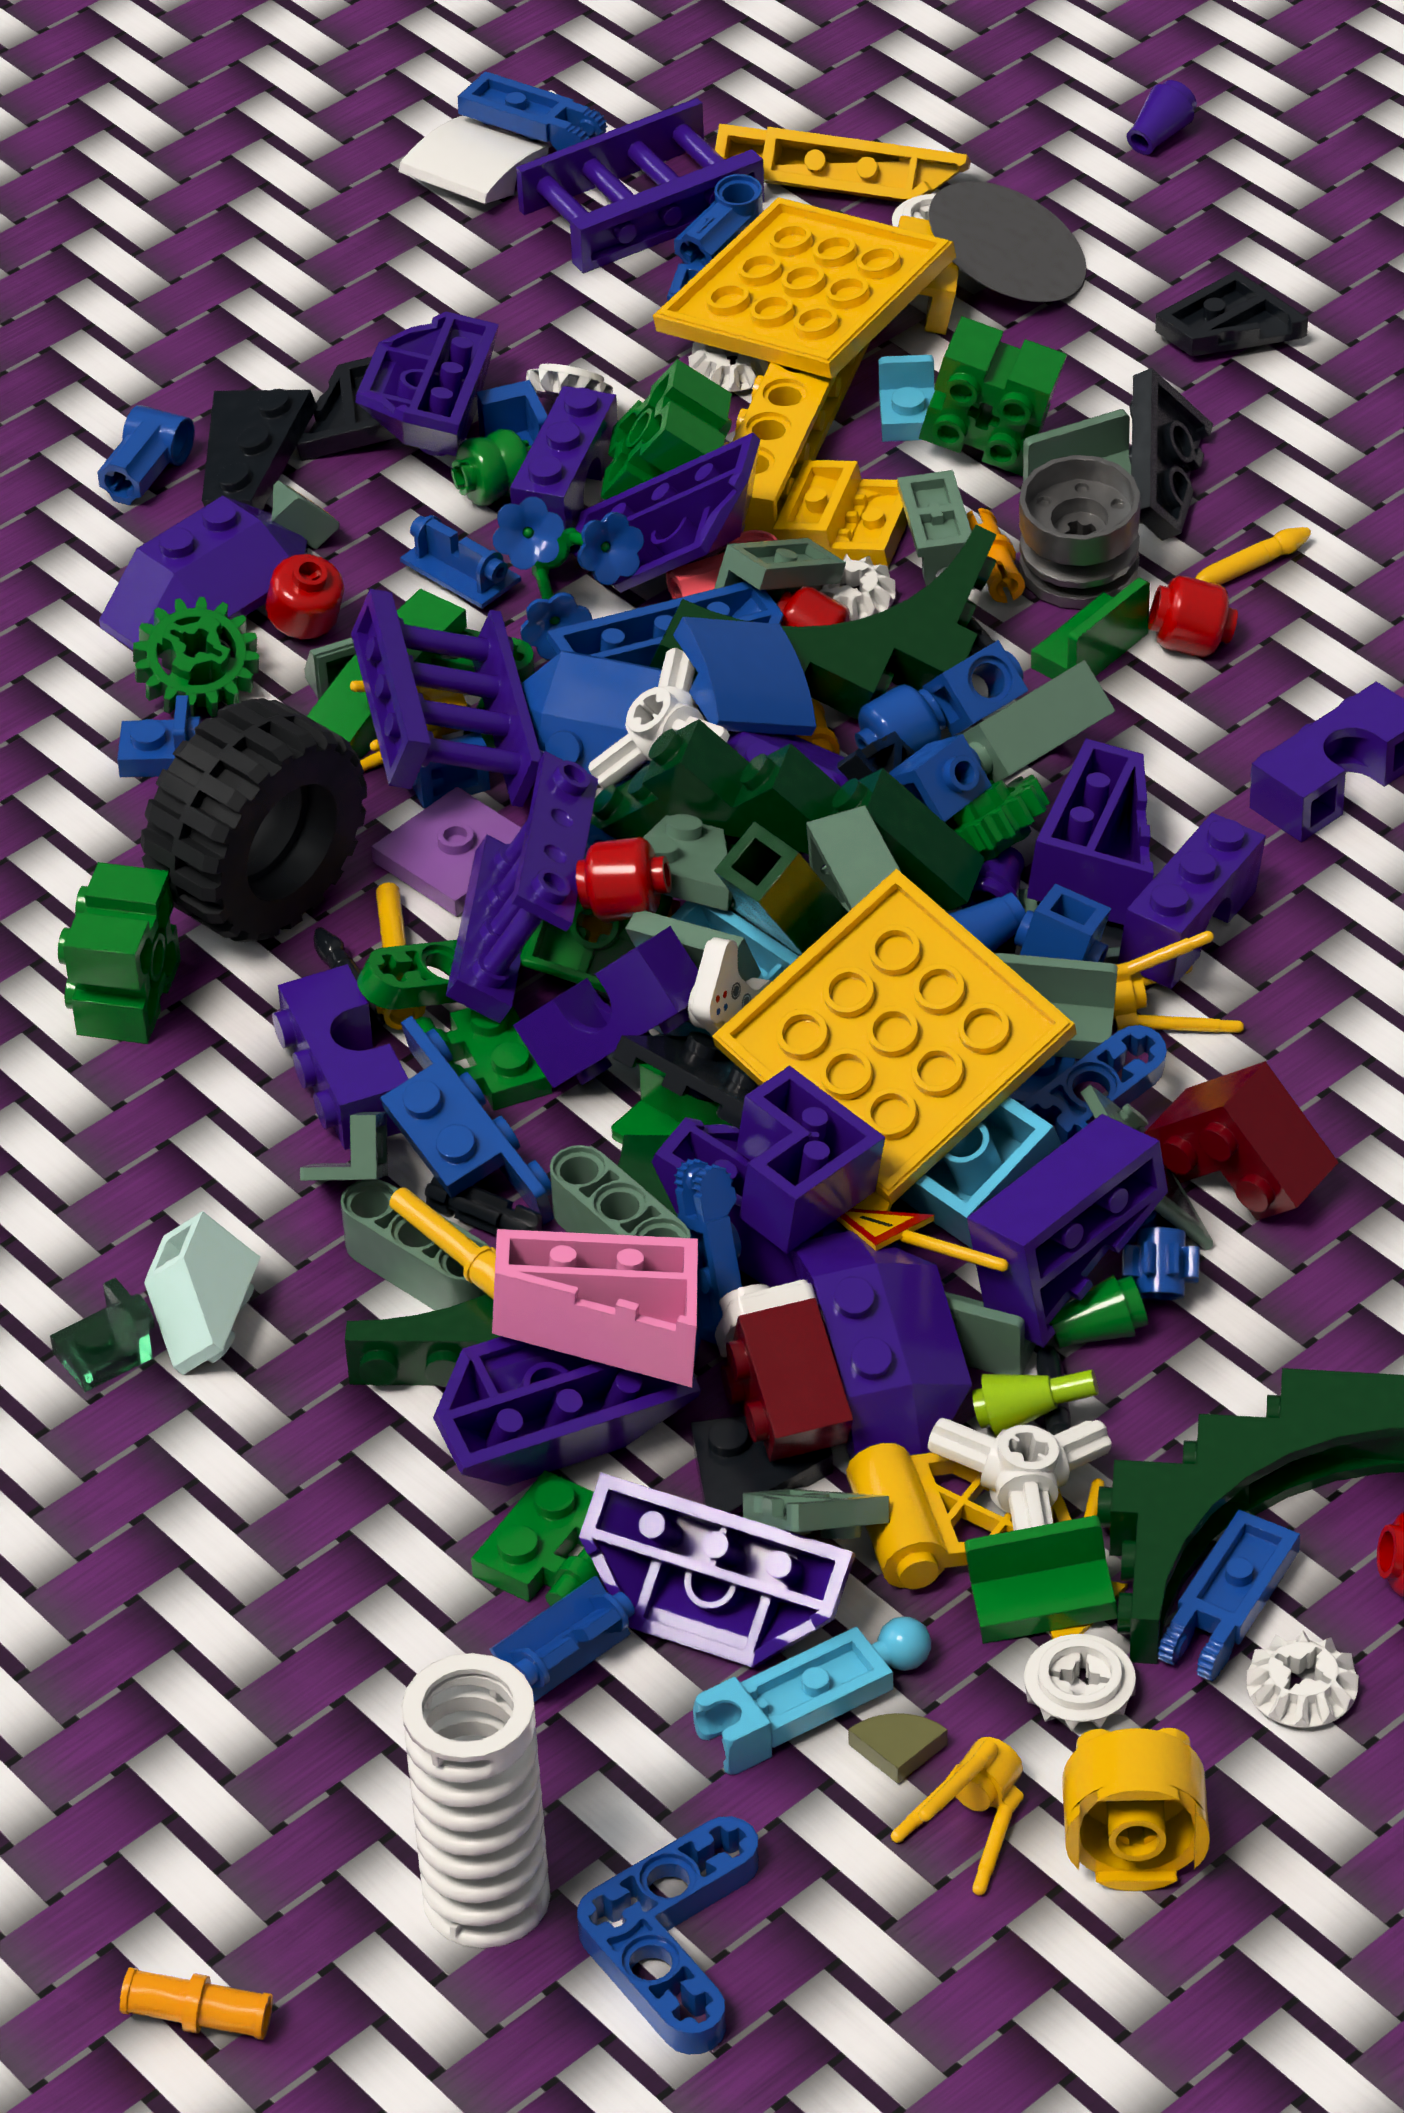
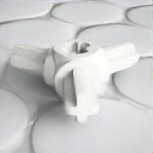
(649, 717)
(1022, 1463)

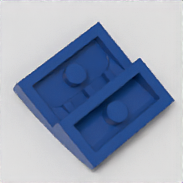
(747, 676)

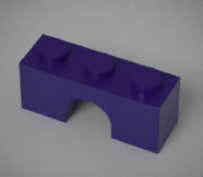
(567, 451)
(1304, 777)
(1204, 879)
(580, 1030)
(330, 1035)

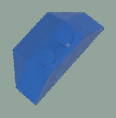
(638, 632)
(583, 704)

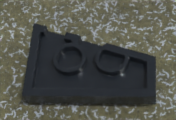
(253, 441)
(1164, 451)
(692, 1069)

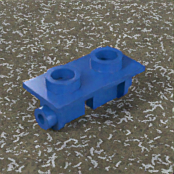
(458, 565)
(567, 1636)

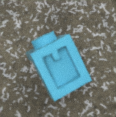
(904, 395)

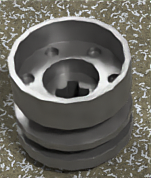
(1078, 530)

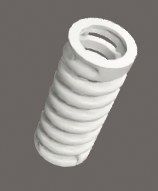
(477, 1799)

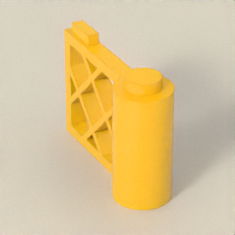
(920, 1531)

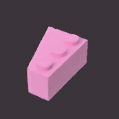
(601, 1298)

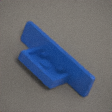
(451, 1129)

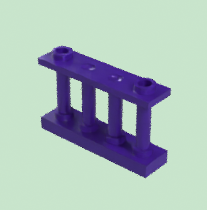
(631, 219)
(402, 712)
(521, 886)

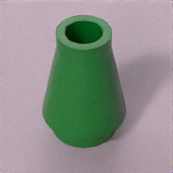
(1105, 1313)

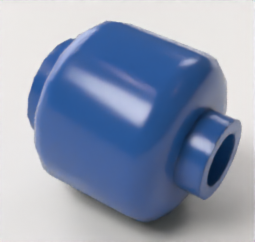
(904, 710)

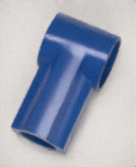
(735, 207)
(148, 445)

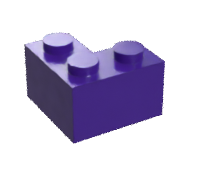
(805, 1159)

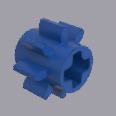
(1161, 1263)

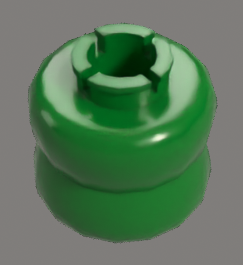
(488, 466)

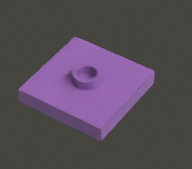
(439, 846)

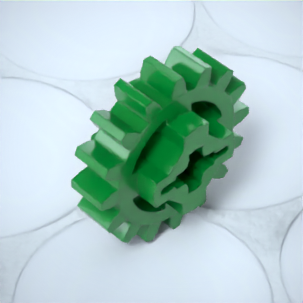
(193, 652)
(1000, 815)

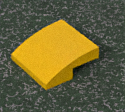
(843, 511)

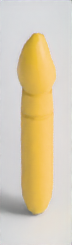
(1254, 556)

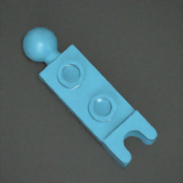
(806, 1690)

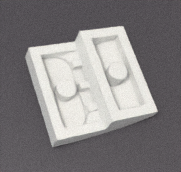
(471, 159)

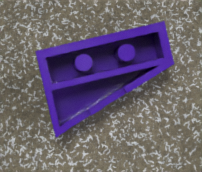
(1097, 831)
(1064, 1220)

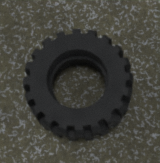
(255, 818)

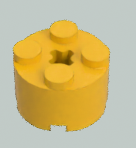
(1135, 1806)

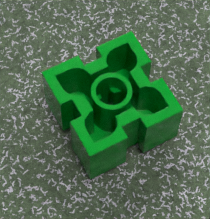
(991, 394)
(671, 427)
(120, 952)

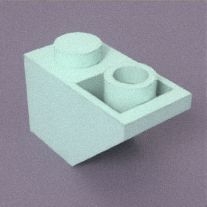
(198, 1289)

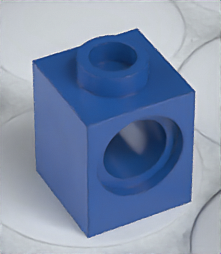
(960, 700)

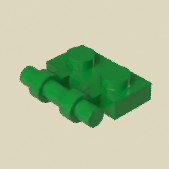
(495, 1056)
(535, 1540)

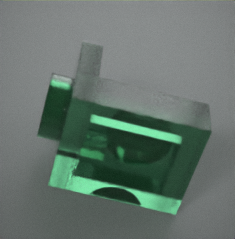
(107, 1340)

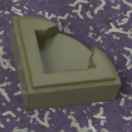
(898, 1742)

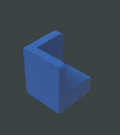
(511, 408)

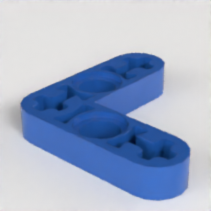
(1061, 1106)
(647, 1924)

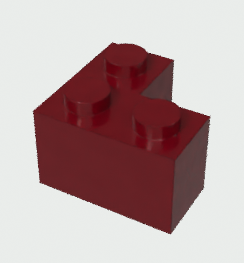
(1250, 1134)
(787, 1380)

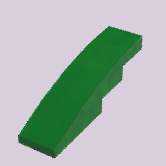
(348, 711)

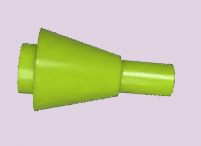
(1019, 1399)

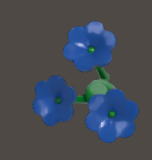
(539, 541)

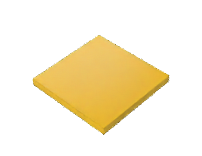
(805, 287)
(900, 1027)

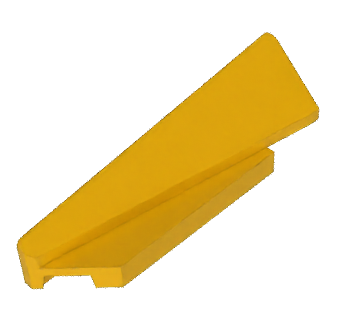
(842, 163)

